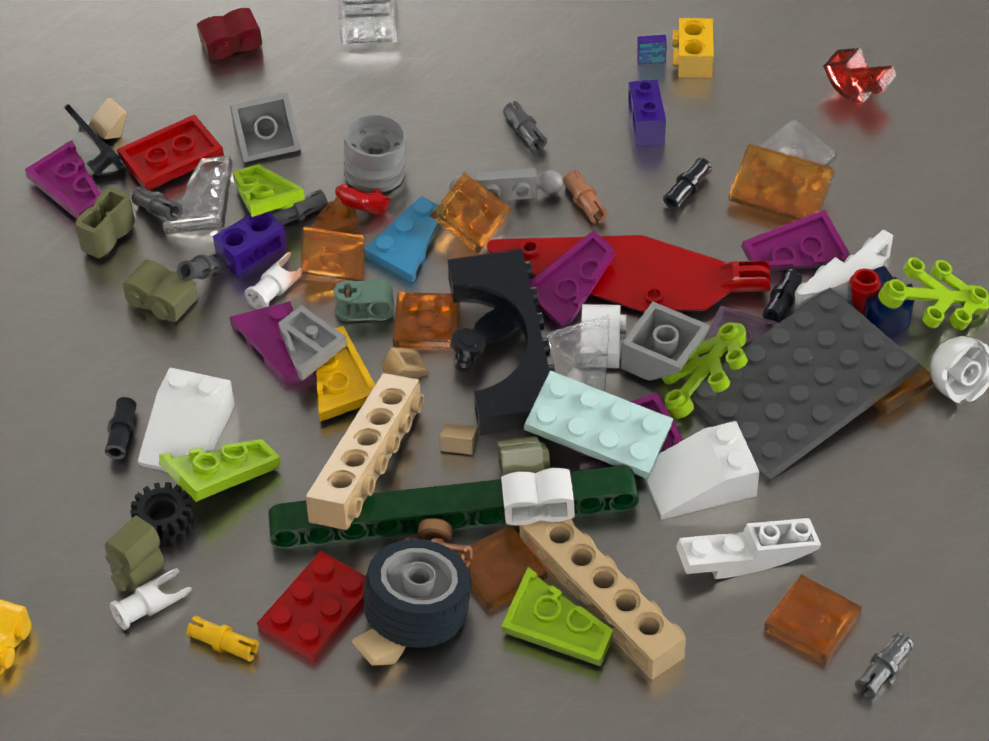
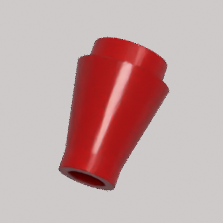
(863, 285)

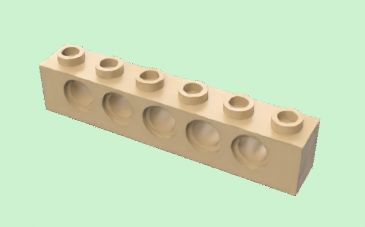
(364, 452)
(561, 551)

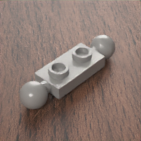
(517, 183)

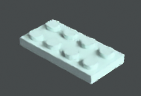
(598, 424)

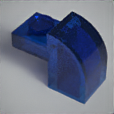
(886, 319)

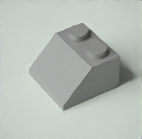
(661, 342)

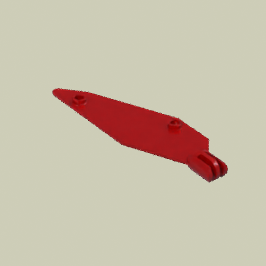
(651, 271)

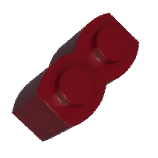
(229, 33)

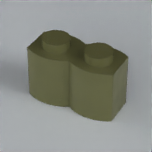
(105, 222)
(160, 291)
(522, 455)
(134, 554)

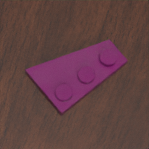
(572, 278)

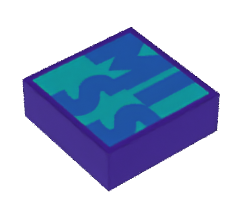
(651, 49)

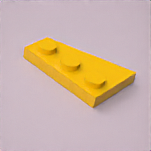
(342, 382)

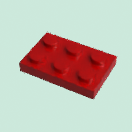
(169, 152)
(315, 607)

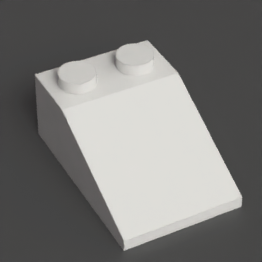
(186, 416)
(703, 472)

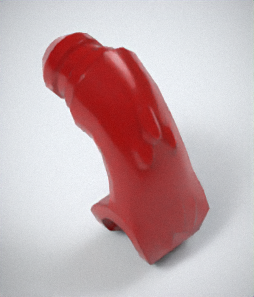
(368, 202)

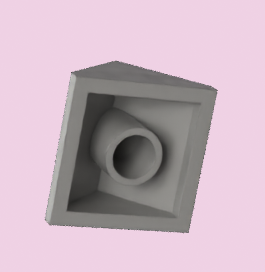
(264, 127)

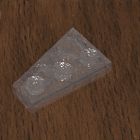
(206, 197)
(582, 351)

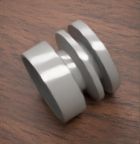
(374, 152)

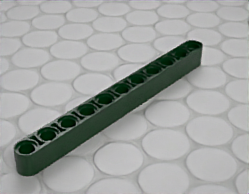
(457, 504)

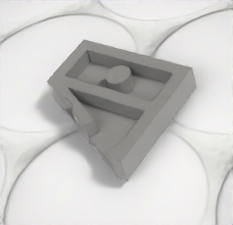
(309, 340)

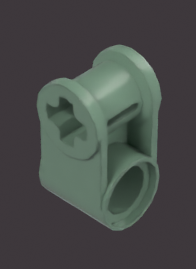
(366, 300)

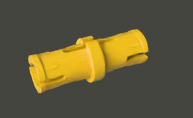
(222, 638)

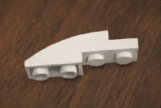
(838, 273)
(753, 550)

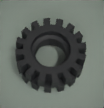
(165, 498)

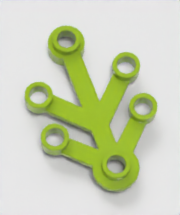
(971, 297)
(728, 339)

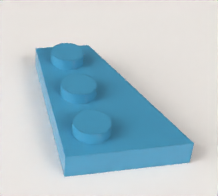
(405, 240)

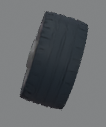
(417, 593)

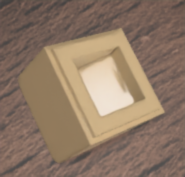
(109, 120)
(404, 363)
(458, 438)
(377, 649)

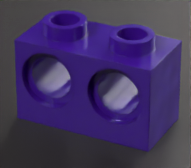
(646, 113)
(250, 242)

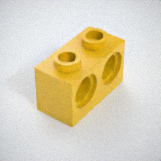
(694, 49)

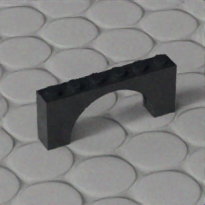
(503, 284)

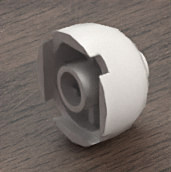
(961, 368)

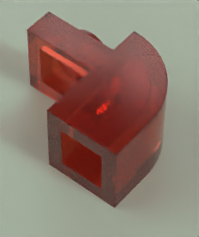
(854, 78)

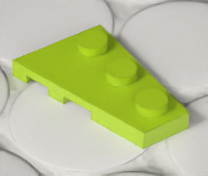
(266, 190)
(214, 471)
(552, 621)

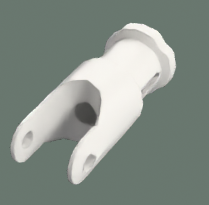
(272, 283)
(146, 601)

